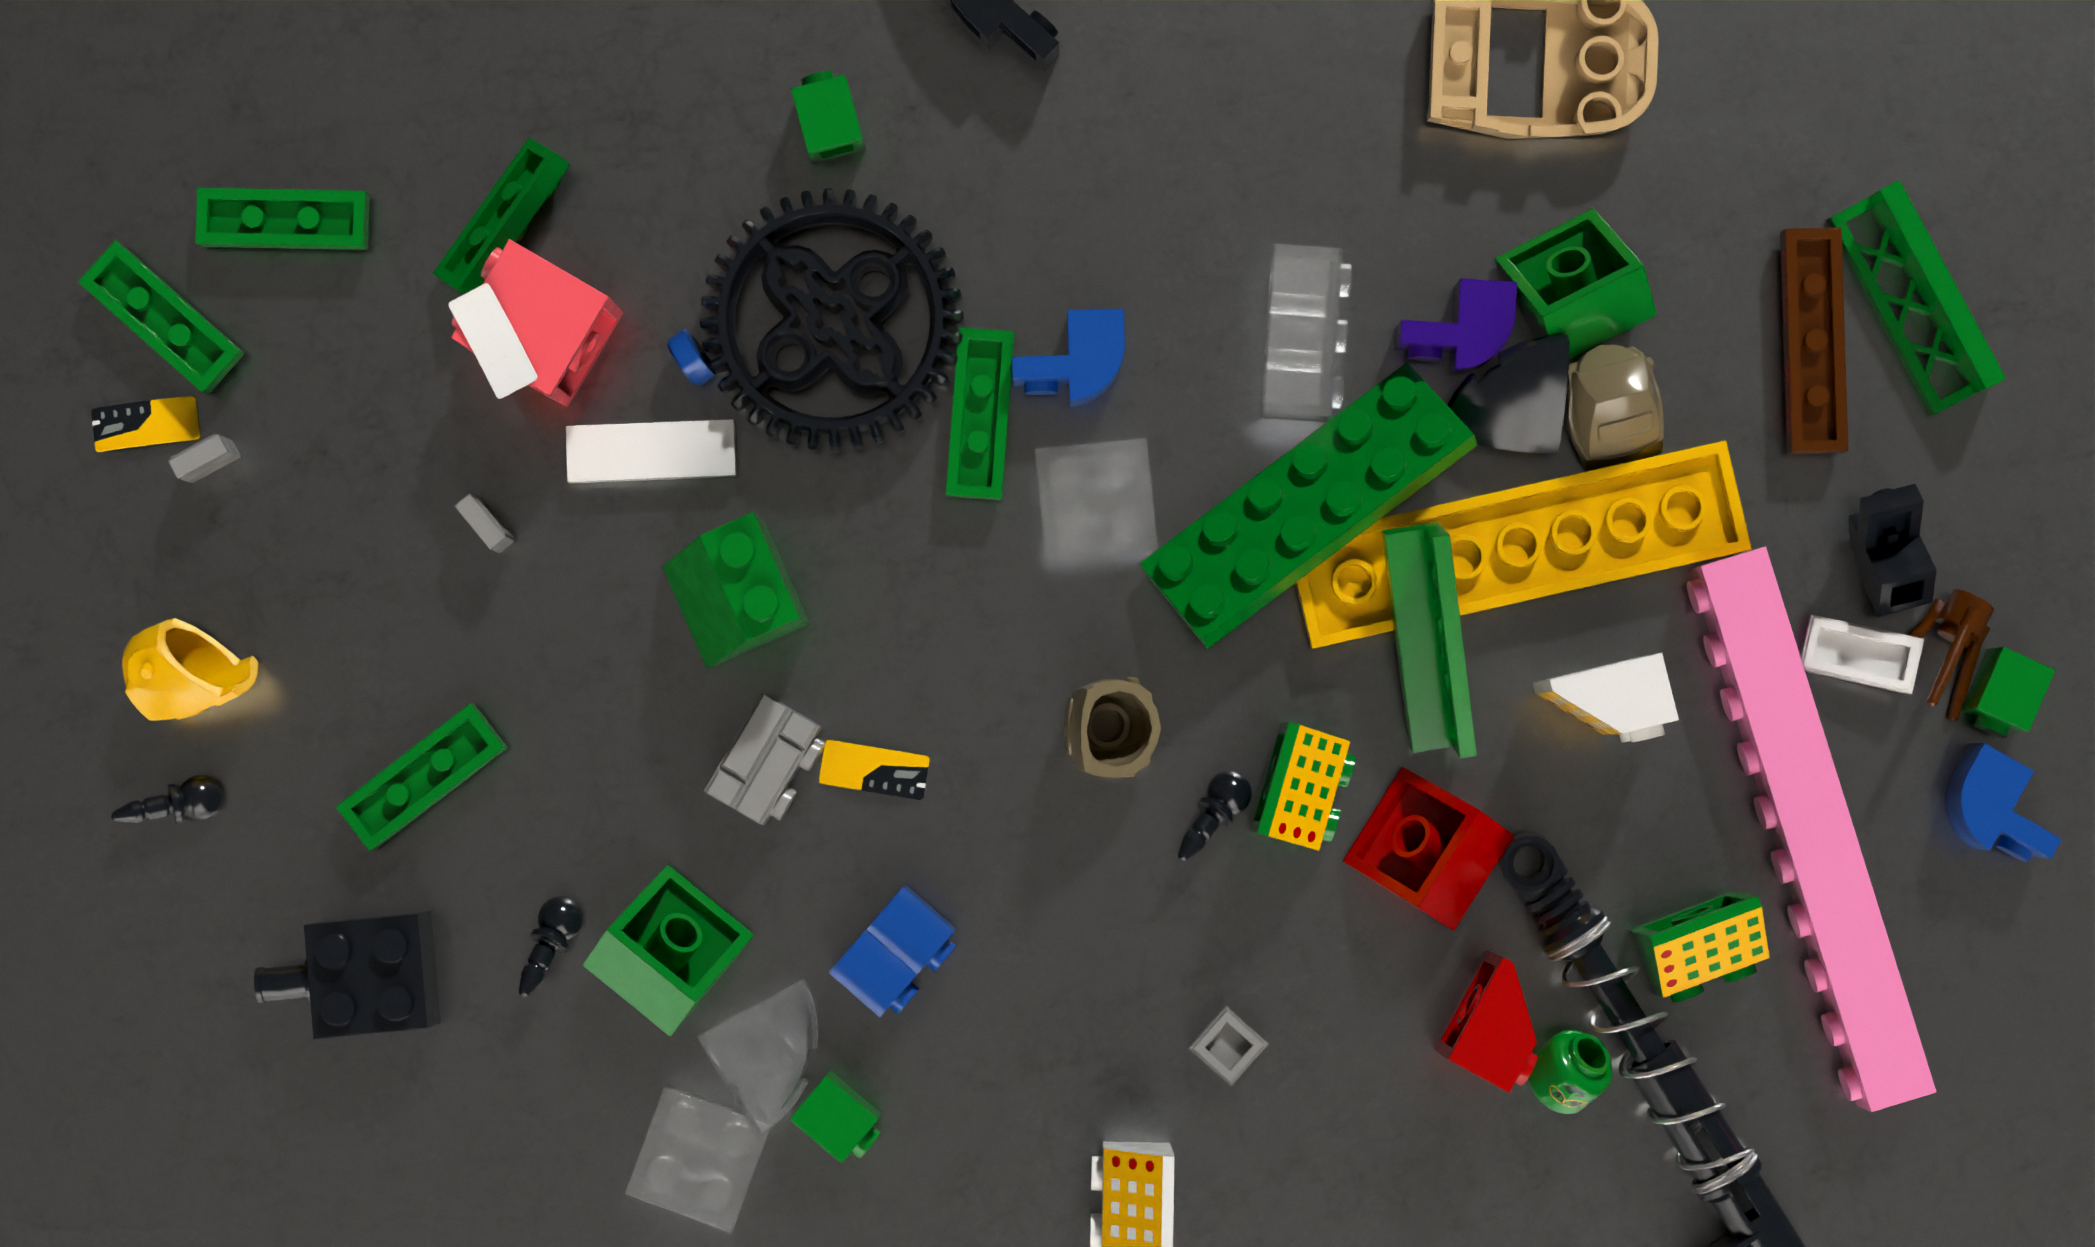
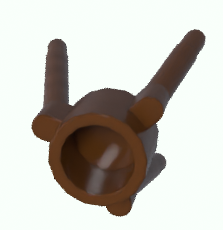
(1964, 625)

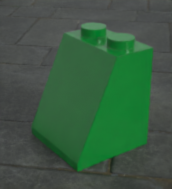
(734, 590)

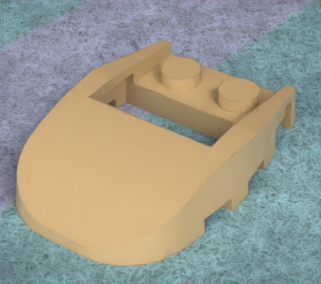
(1594, 76)

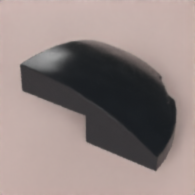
(1520, 399)

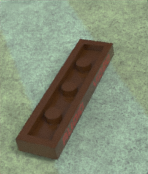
(1814, 340)

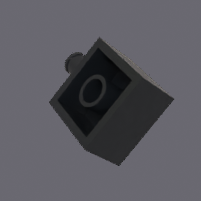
(362, 975)

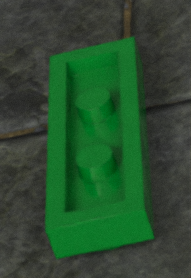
(503, 214)
(282, 218)
(161, 317)
(980, 414)
(421, 777)

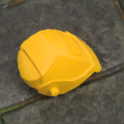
(182, 671)

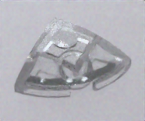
(765, 1053)

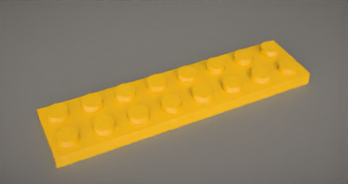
(1544, 540)

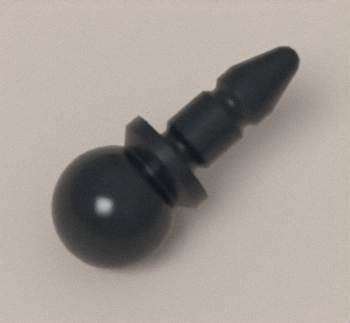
(1226, 796)
(196, 798)
(558, 922)

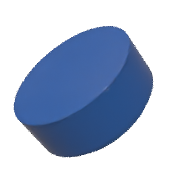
(690, 357)

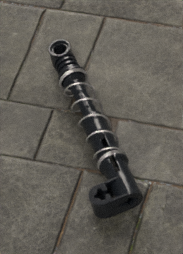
(1660, 1069)

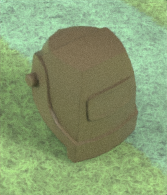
(1613, 407)
(1111, 727)

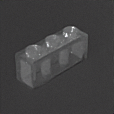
(1304, 333)

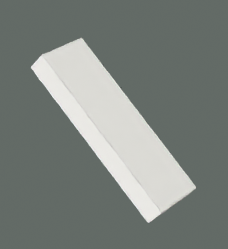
(651, 451)

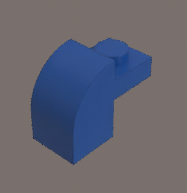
(1092, 360)
(1982, 803)

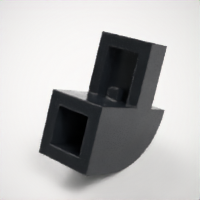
(1890, 550)

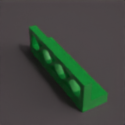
(1933, 287)
(1429, 638)

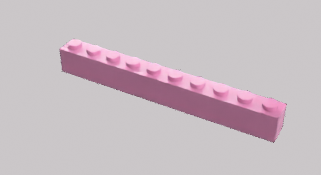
(1811, 831)

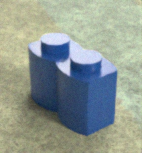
(894, 952)

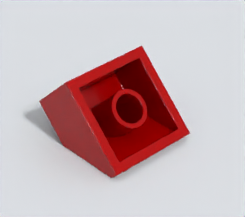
(1428, 848)
(1492, 1027)

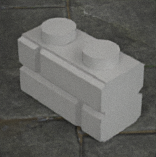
(765, 760)

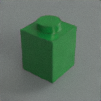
(827, 116)
(2007, 692)
(838, 1118)

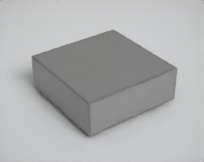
(204, 458)
(485, 522)
(1228, 1045)

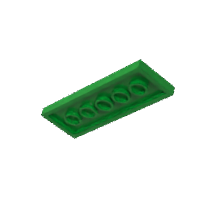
(1308, 504)

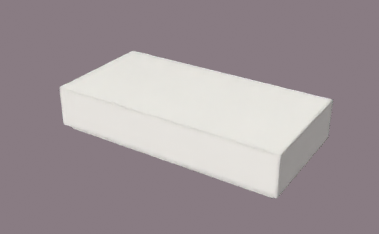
(1861, 654)

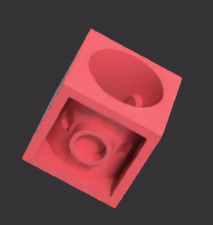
(553, 315)

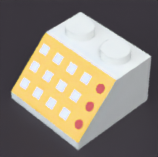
(1616, 698)
(1135, 1195)

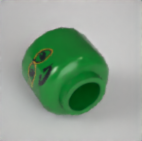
(1571, 1071)

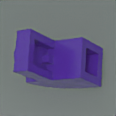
(1479, 327)

